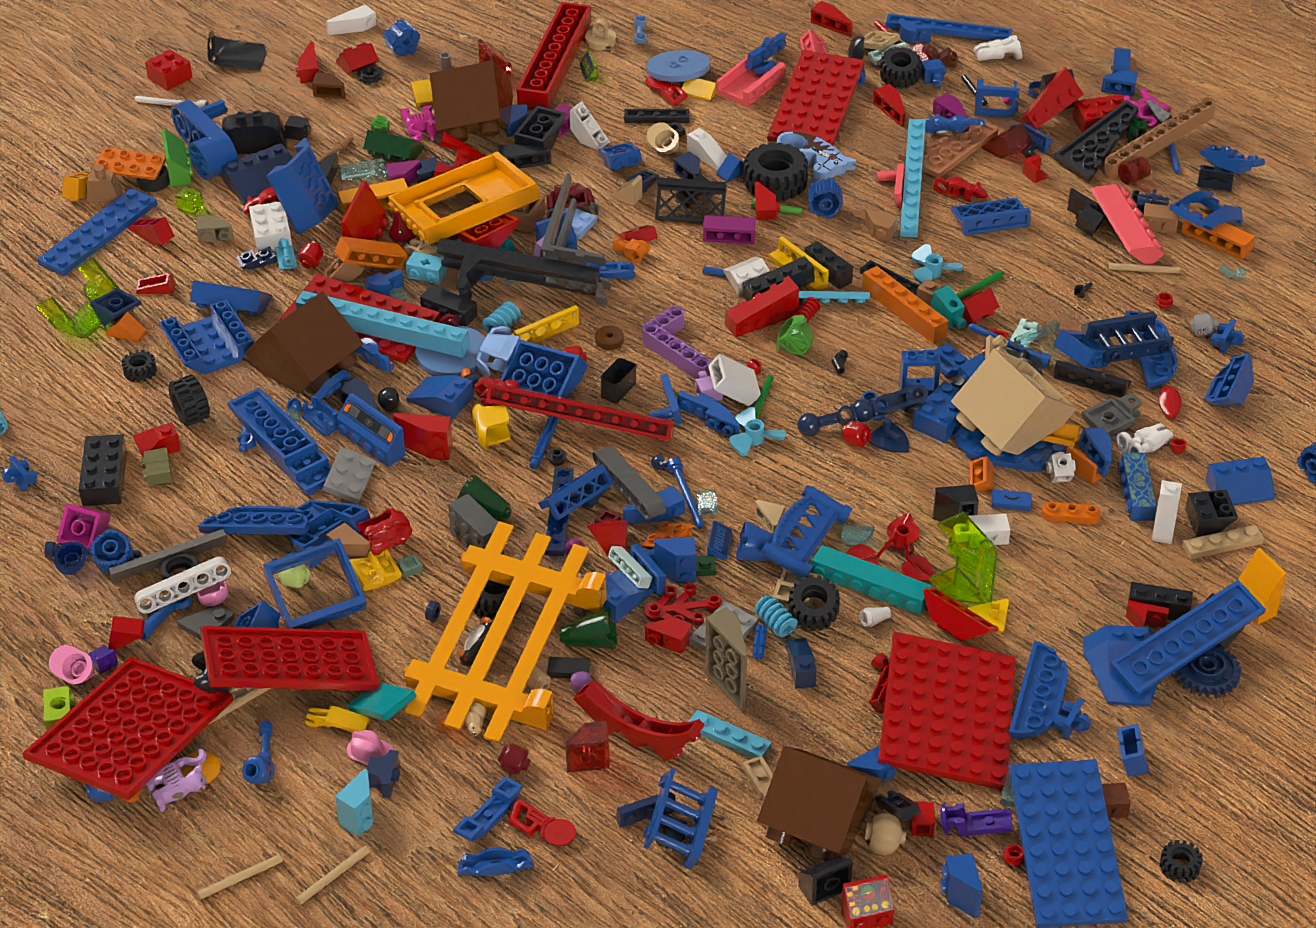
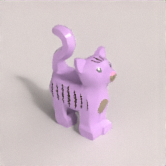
(174, 783)

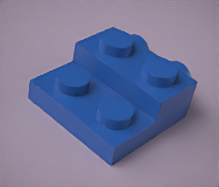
(620, 155)

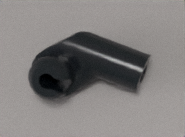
(1028, 151)

